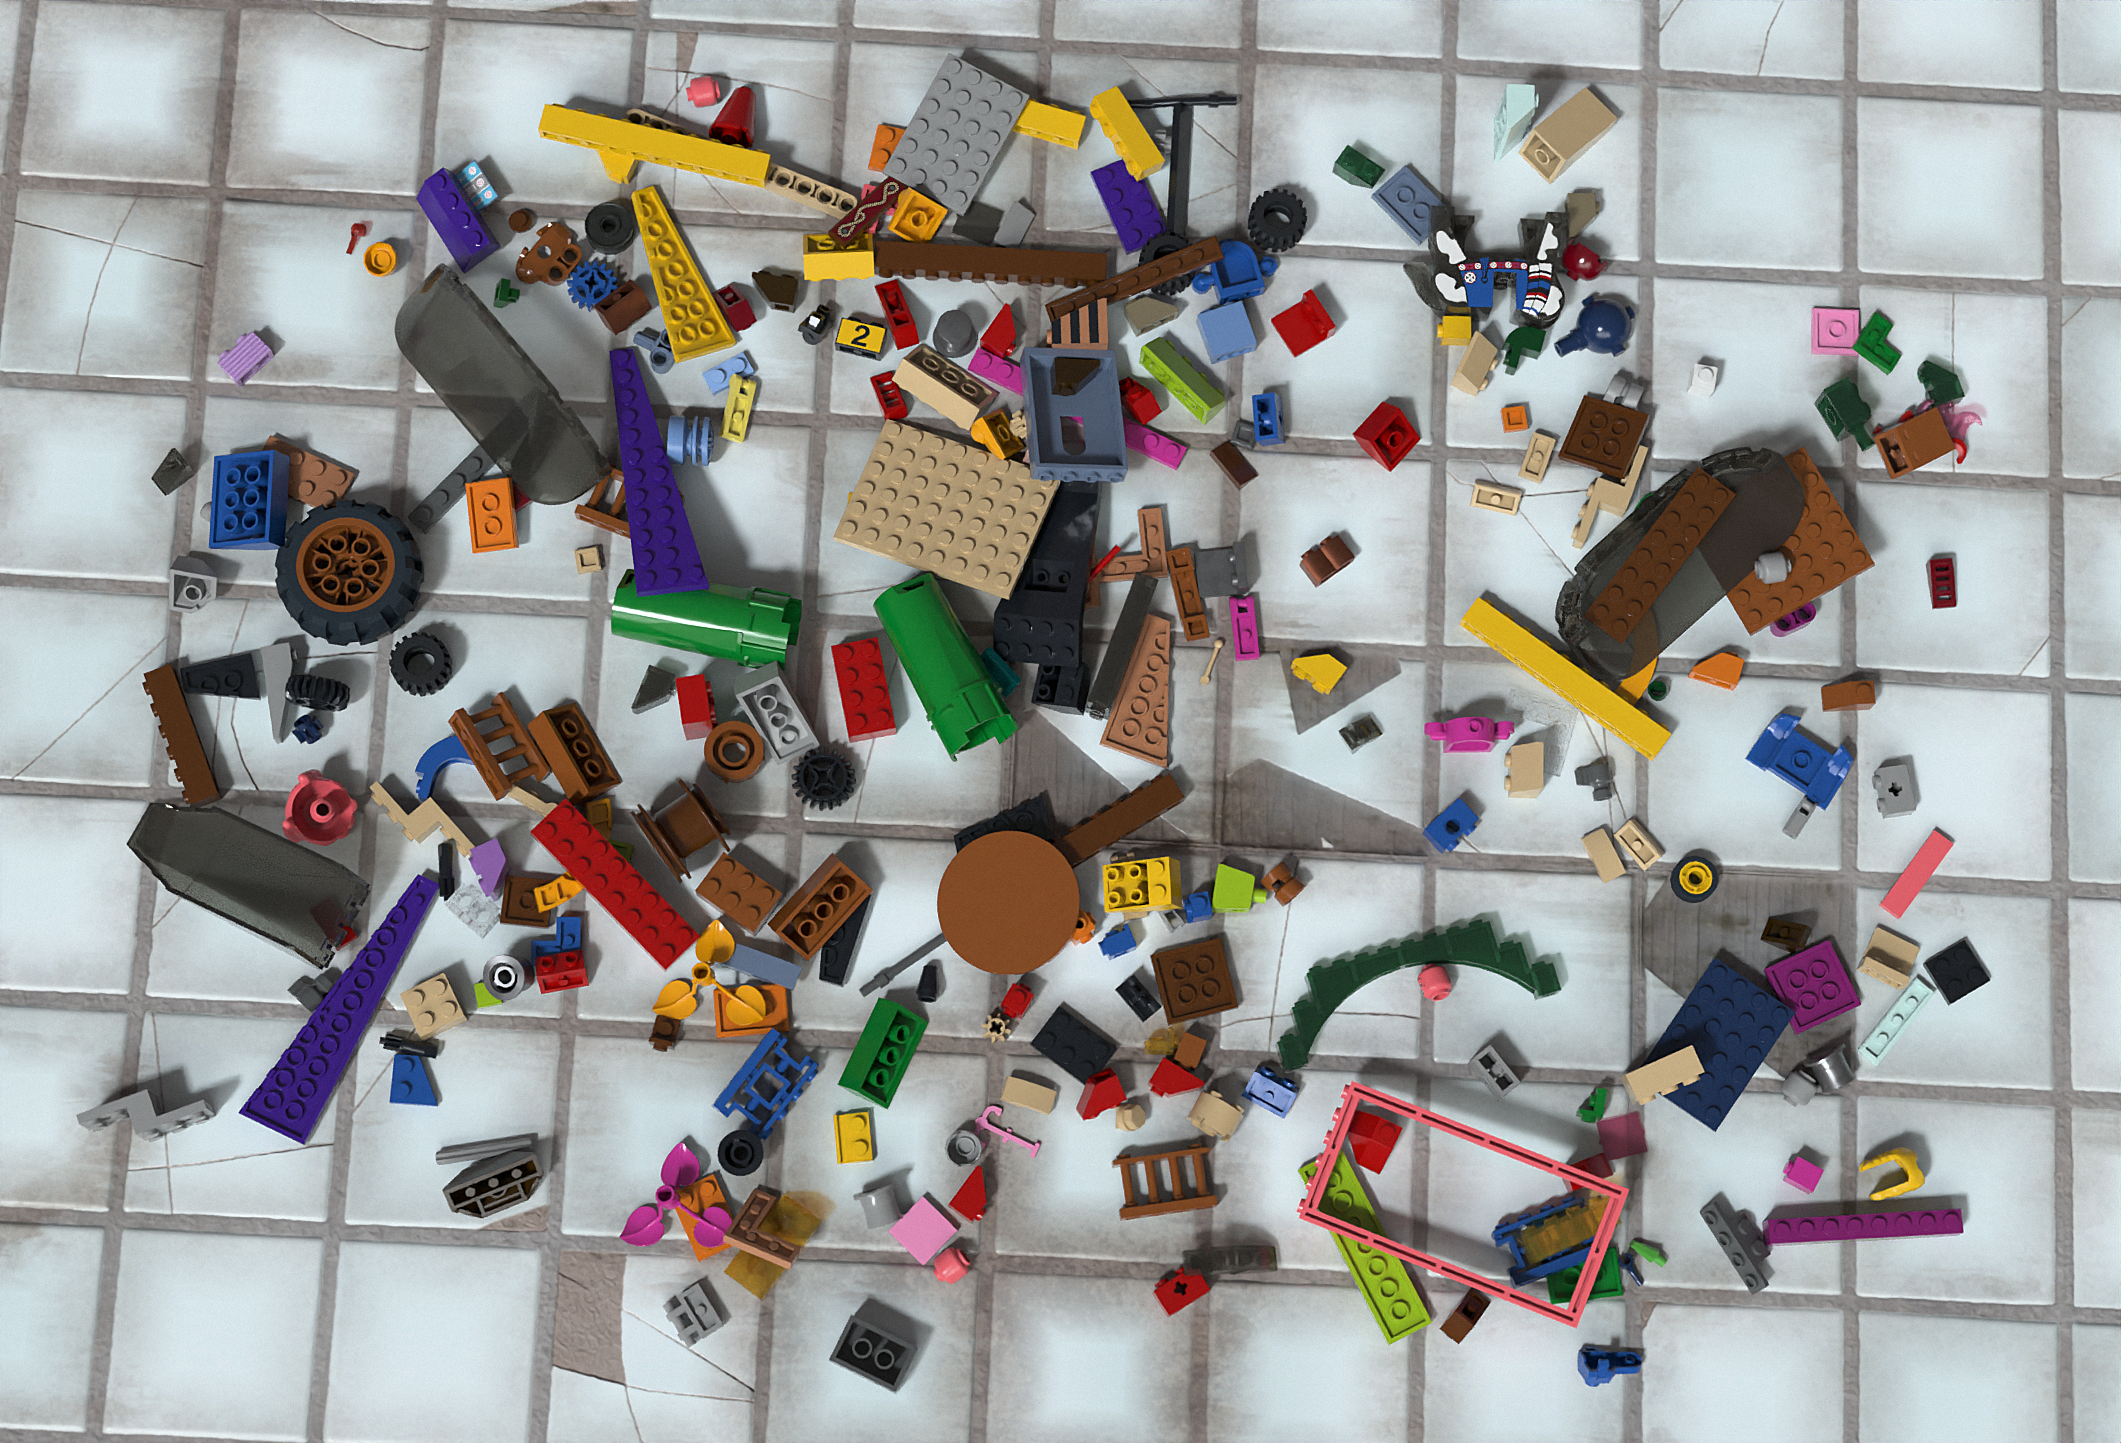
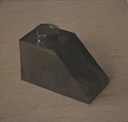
(654, 690)

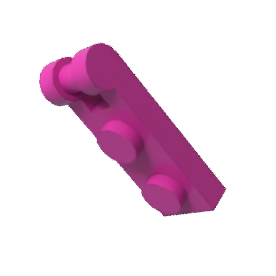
(1244, 629)

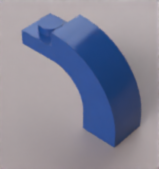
(435, 760)

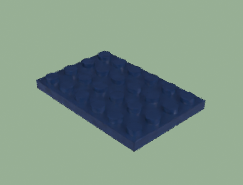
(1731, 1033)

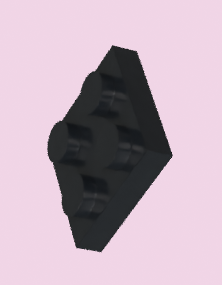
(1956, 972)

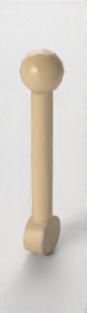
(1204, 680)

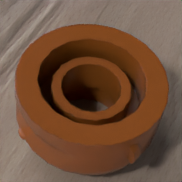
(730, 733)

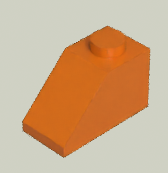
(1719, 670)

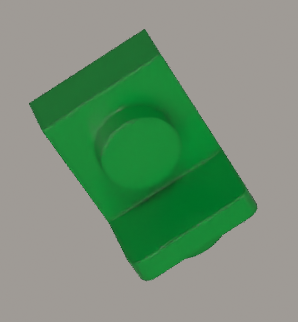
(1597, 1103)

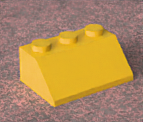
(829, 260)

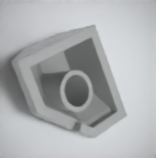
(191, 584)

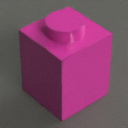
(1802, 1174)

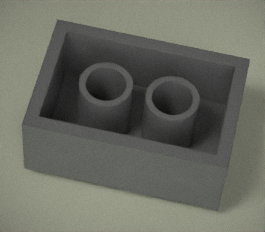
(873, 1354)

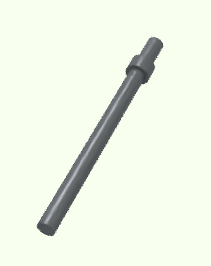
(882, 979)

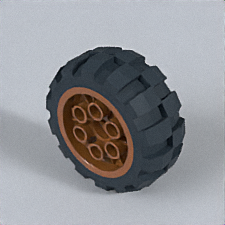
(365, 613)

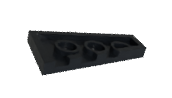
(1024, 818)
(841, 946)

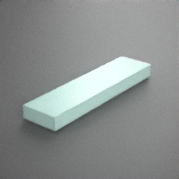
(1896, 1021)

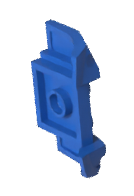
(1800, 760)

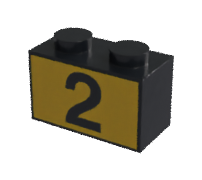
(861, 338)

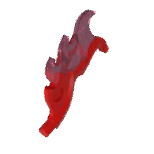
(1955, 424)

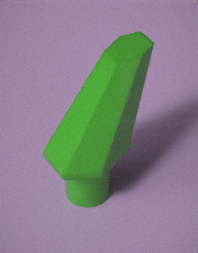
(1648, 1252)

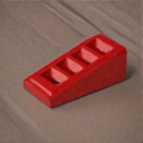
(893, 410)

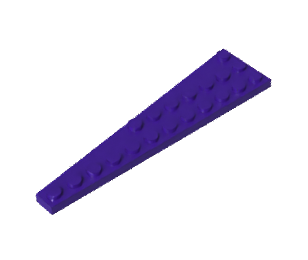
(658, 525)
(309, 1070)

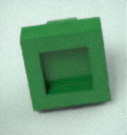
(505, 294)

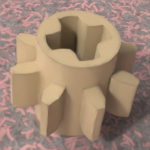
(1018, 424)
(994, 1036)

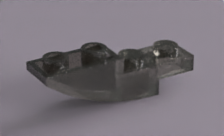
(1230, 1259)

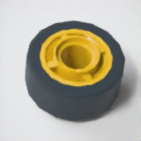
(1703, 870)

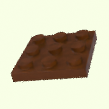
(1604, 437)
(1194, 981)

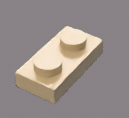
(1536, 457)

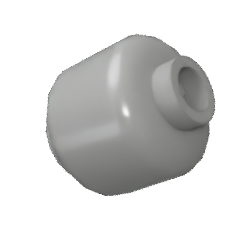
(1772, 567)
(1799, 1088)

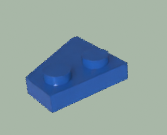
(410, 1082)

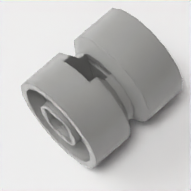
(1622, 393)

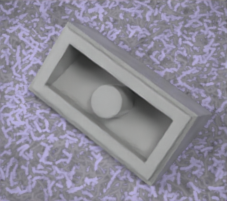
(1014, 227)

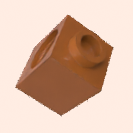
(1189, 1052)

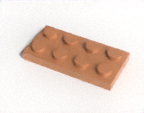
(312, 478)

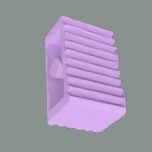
(245, 358)

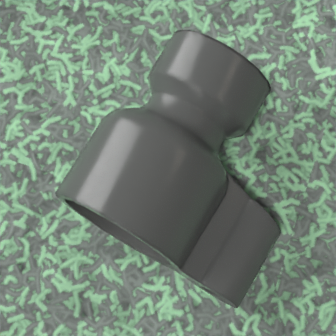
(1597, 777)
(311, 995)

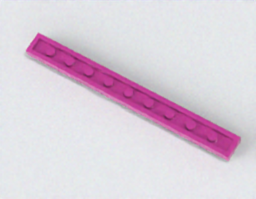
(1136, 436)

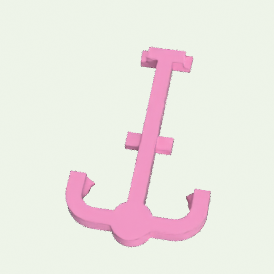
(982, 1123)

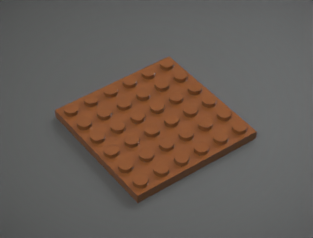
(1821, 554)

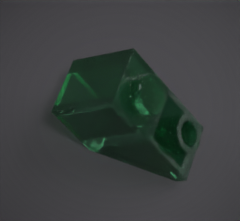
(1357, 168)
(1939, 384)

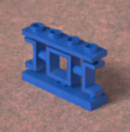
(751, 1074)
(1555, 1263)

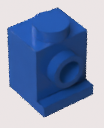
(1197, 907)
(1117, 943)

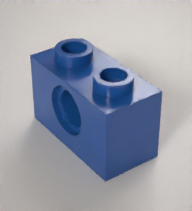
(1458, 814)

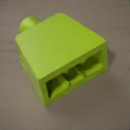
(1235, 891)

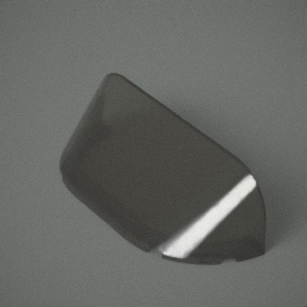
(497, 391)
(1753, 524)

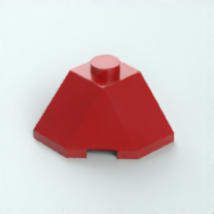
(1372, 1140)

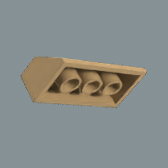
(944, 386)

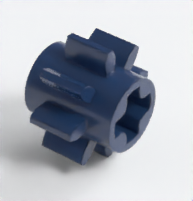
(307, 729)

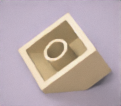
(1475, 365)
(1524, 770)

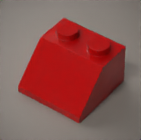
(1386, 435)

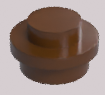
(520, 221)

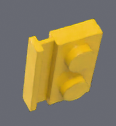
(853, 1138)

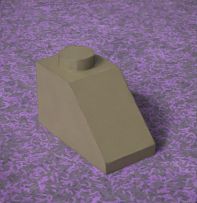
(1582, 212)
(1148, 314)

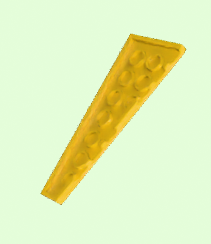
(686, 303)

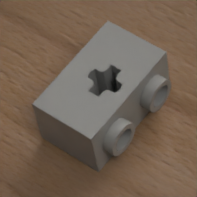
(1898, 780)
(1494, 1073)

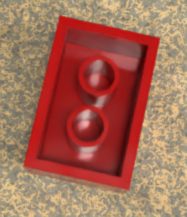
(696, 706)

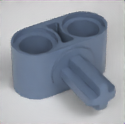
(658, 349)

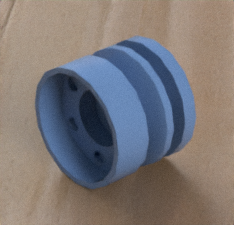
(689, 440)

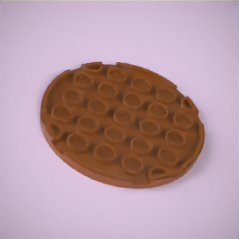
(1008, 903)

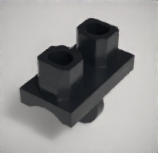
(816, 325)
(1138, 998)

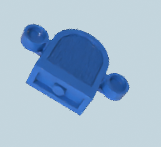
(1236, 275)

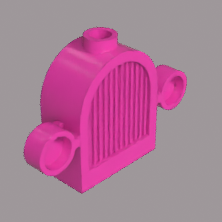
(1469, 734)

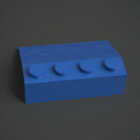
(249, 501)

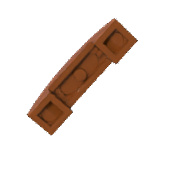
(1186, 594)

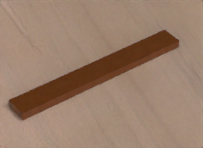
(1141, 278)

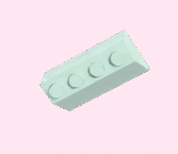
(1513, 117)

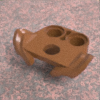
(533, 268)

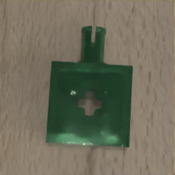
(1845, 412)

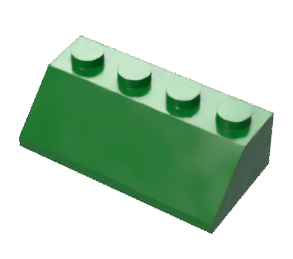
(883, 1053)

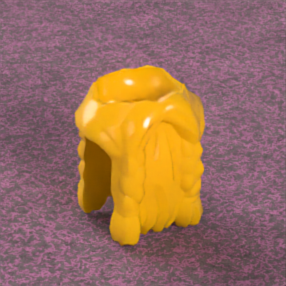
(1906, 1160)

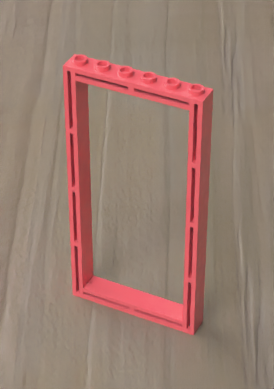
(1326, 1162)

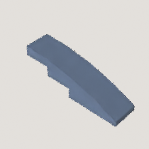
(763, 966)

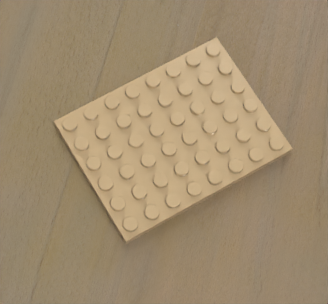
(946, 509)

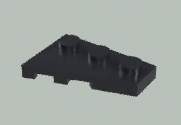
(224, 678)

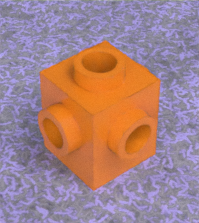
(1086, 933)

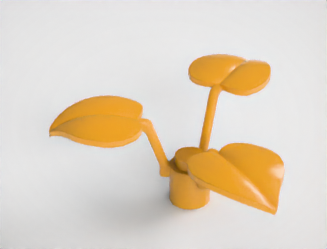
(713, 946)

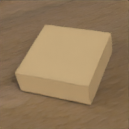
(587, 560)

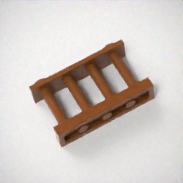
(610, 520)
(481, 756)
(1179, 1202)

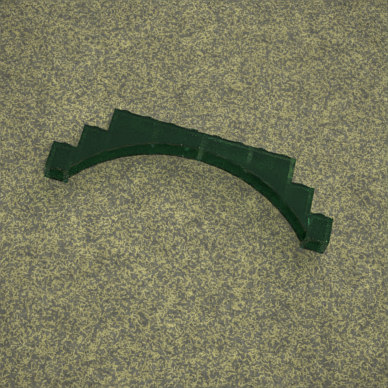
(1468, 946)

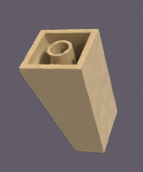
(1567, 135)

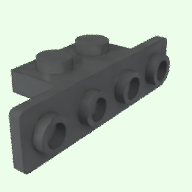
(1740, 1245)

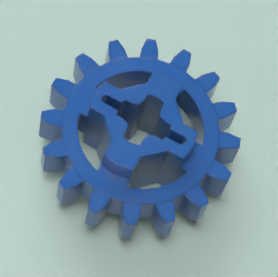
(583, 283)

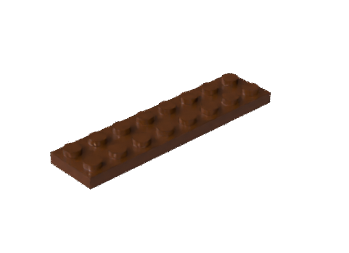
(1659, 555)

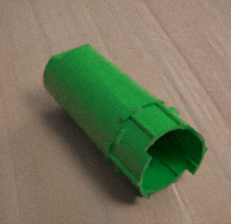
(715, 622)
(944, 666)

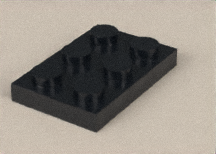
(1072, 1046)

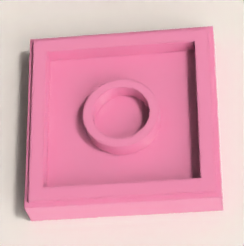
(1834, 331)
(922, 1231)

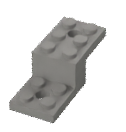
(146, 1115)

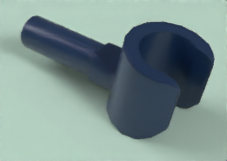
(1630, 1269)

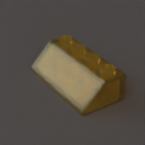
(786, 1221)

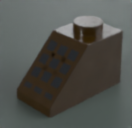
(1072, 375)

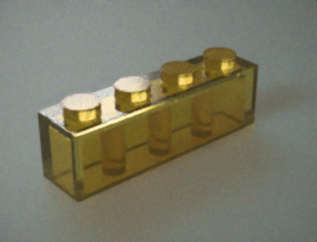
(1564, 1232)

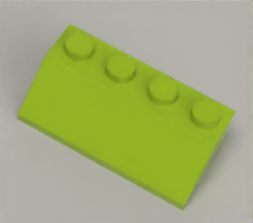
(1181, 379)

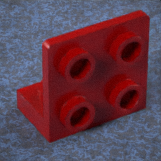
(1304, 324)

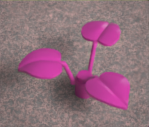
(644, 1224)

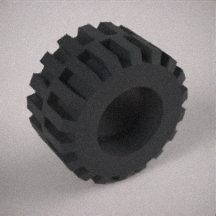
(1281, 203)
(1164, 246)
(417, 645)

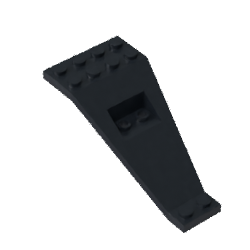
(1046, 617)

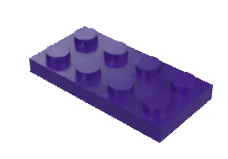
(1128, 206)

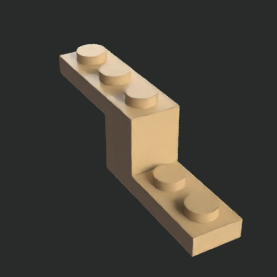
(1608, 497)
(422, 820)

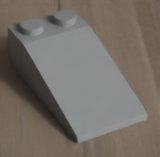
(776, 712)

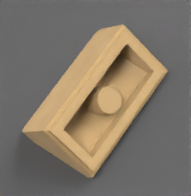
(1495, 497)
(1639, 844)

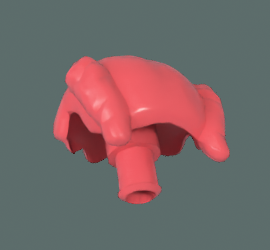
(318, 810)

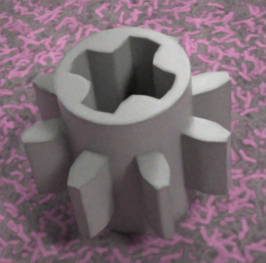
(1162, 141)

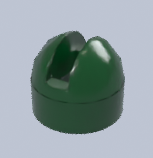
(1660, 687)

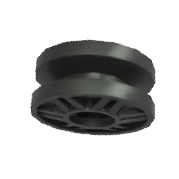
(609, 215)

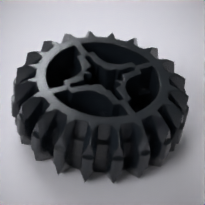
(317, 693)
(830, 771)

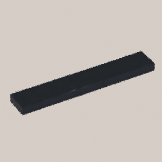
(1179, 169)

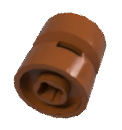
(1289, 890)

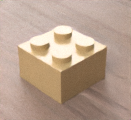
(433, 1007)

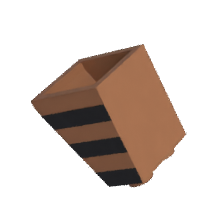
(1081, 328)

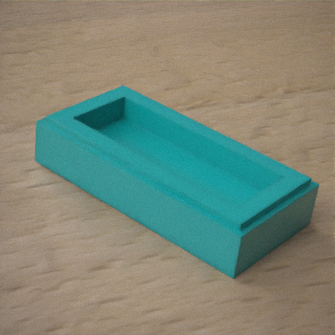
(1000, 671)

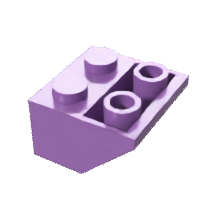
(493, 866)

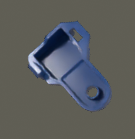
(1600, 1366)

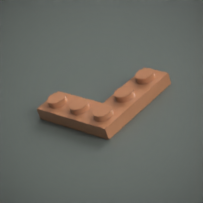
(1153, 552)
(745, 1232)

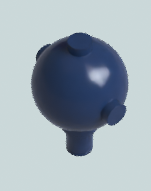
(1600, 327)

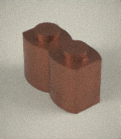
(1326, 560)

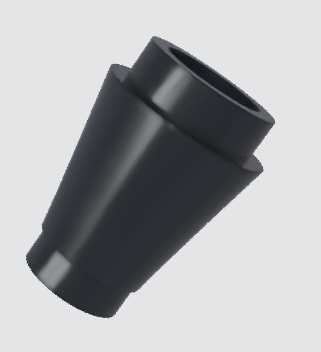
(928, 985)

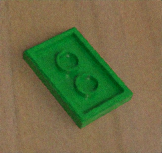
(1606, 1284)

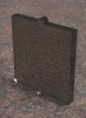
(978, 223)

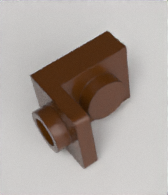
(664, 1033)

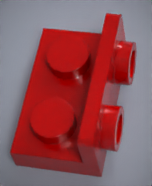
(561, 971)

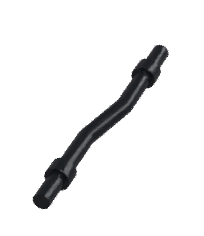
(1211, 101)

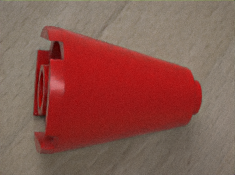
(736, 119)

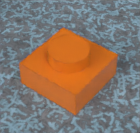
(1514, 419)

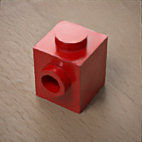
(1017, 1001)

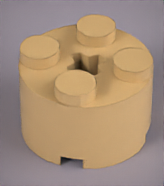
(1215, 1116)

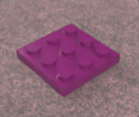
(1812, 986)

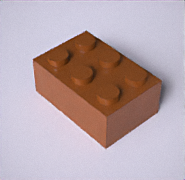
(739, 894)

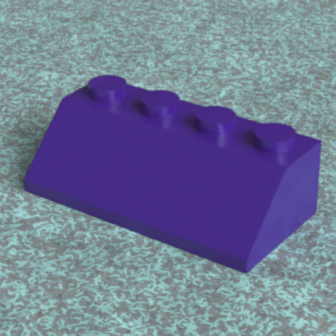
(456, 219)

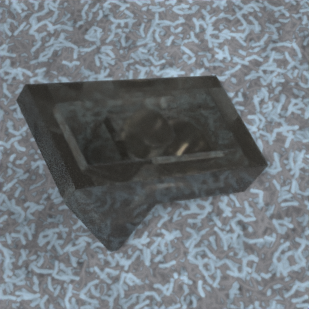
(1359, 734)

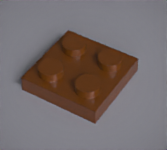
(520, 905)

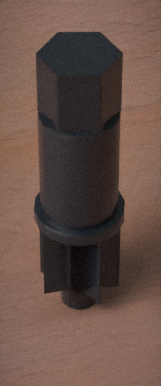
(446, 874)
(410, 1046)

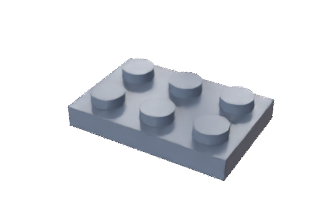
(1407, 203)

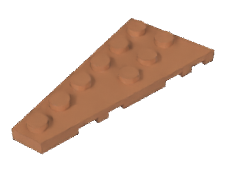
(1141, 707)

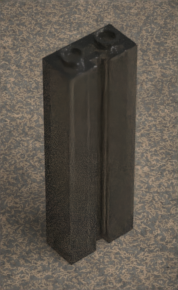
(1121, 646)

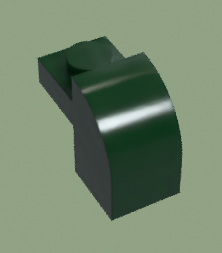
(1524, 342)

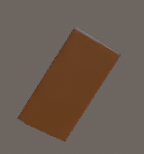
(1233, 465)

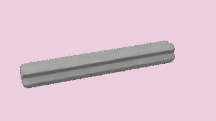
(483, 1151)

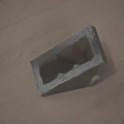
(172, 472)

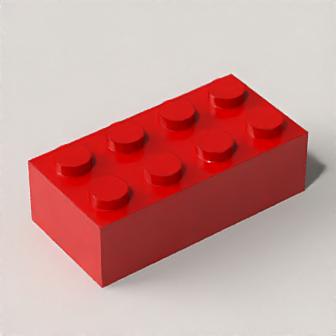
(863, 690)

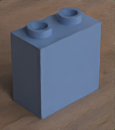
(1226, 332)

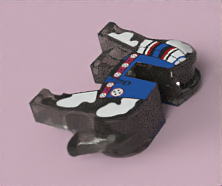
(1467, 285)

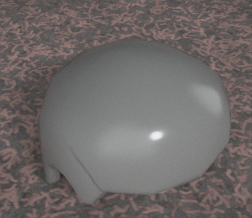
(963, 1148)

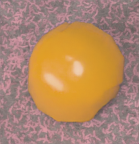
(380, 259)

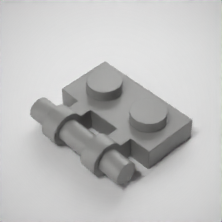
(700, 1312)

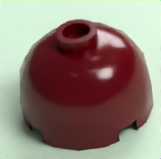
(1581, 262)

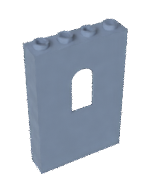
(1097, 405)

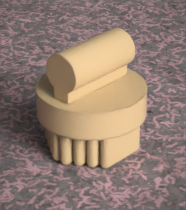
(1129, 1117)

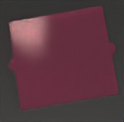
(1621, 1137)

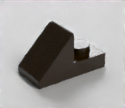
(1786, 935)

